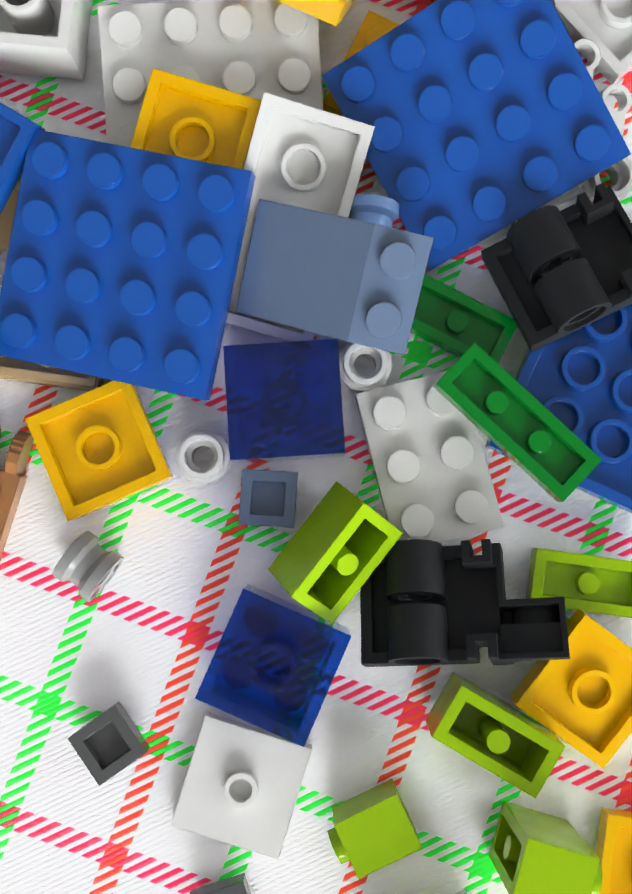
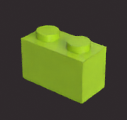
(334, 553)
(494, 735)
(542, 854)

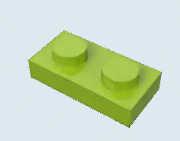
(583, 580)

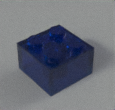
(284, 401)
(274, 664)

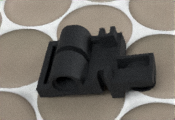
(564, 266)
(446, 602)

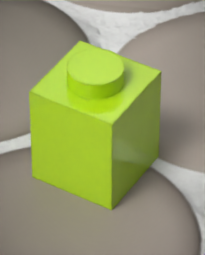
(373, 829)

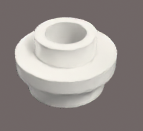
(361, 383)
(185, 456)

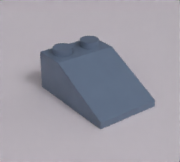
(334, 275)

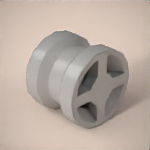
(87, 565)

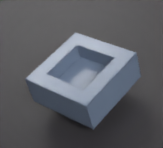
(268, 498)

